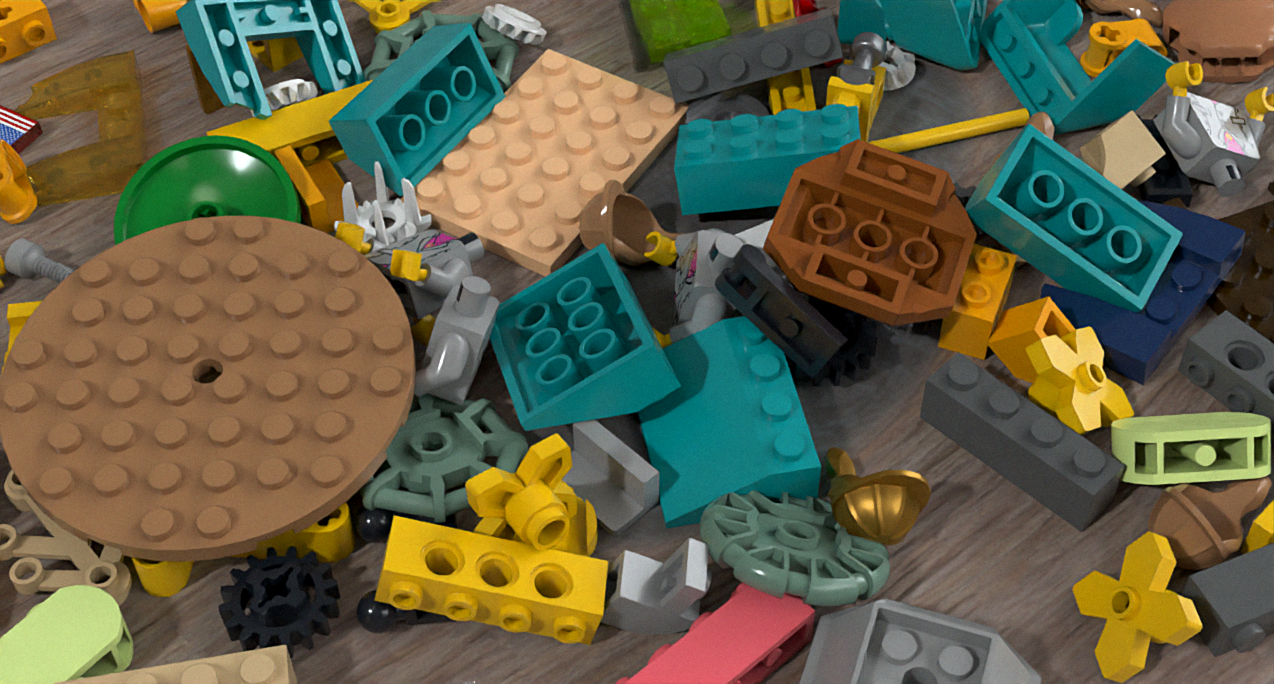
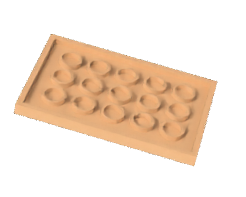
(544, 156)

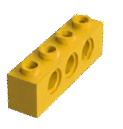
(473, 562)

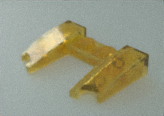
(105, 167)

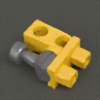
(861, 80)

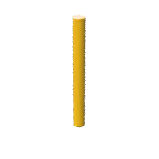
(954, 131)

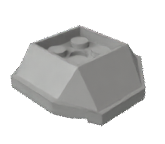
(910, 646)

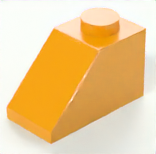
(1022, 327)

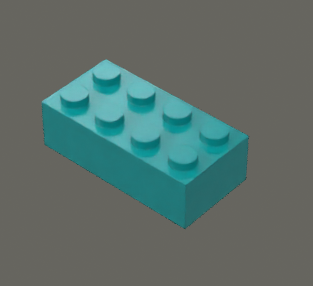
(753, 157)

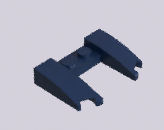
(1140, 340)

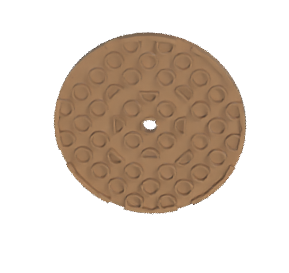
(173, 469)

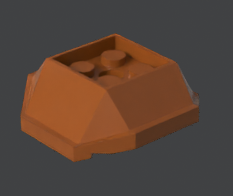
(873, 235)

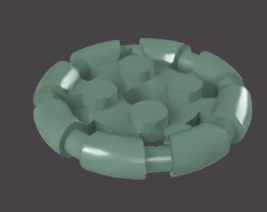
(793, 549)

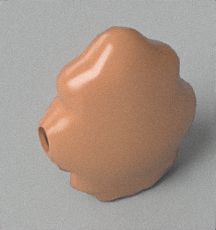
(1224, 36)

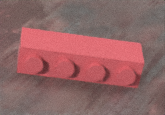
(735, 643)

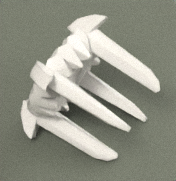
(405, 213)

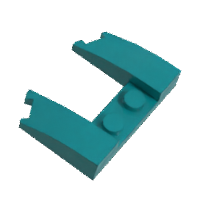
(222, 28)

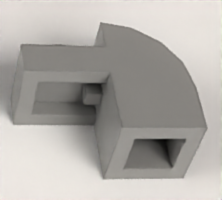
(656, 595)

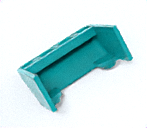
(937, 29)
(1032, 54)

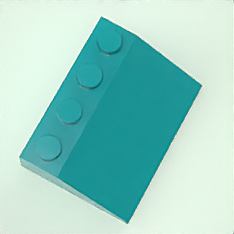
(579, 346)
(728, 424)

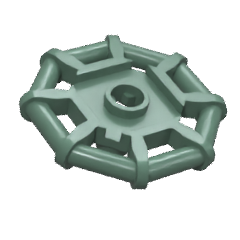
(401, 38)
(455, 457)

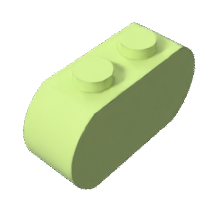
(1192, 447)
(67, 639)

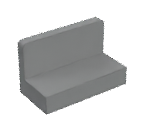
(611, 477)

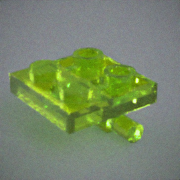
(677, 24)

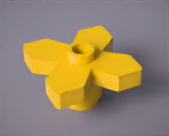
(1074, 383)
(528, 503)
(1136, 607)

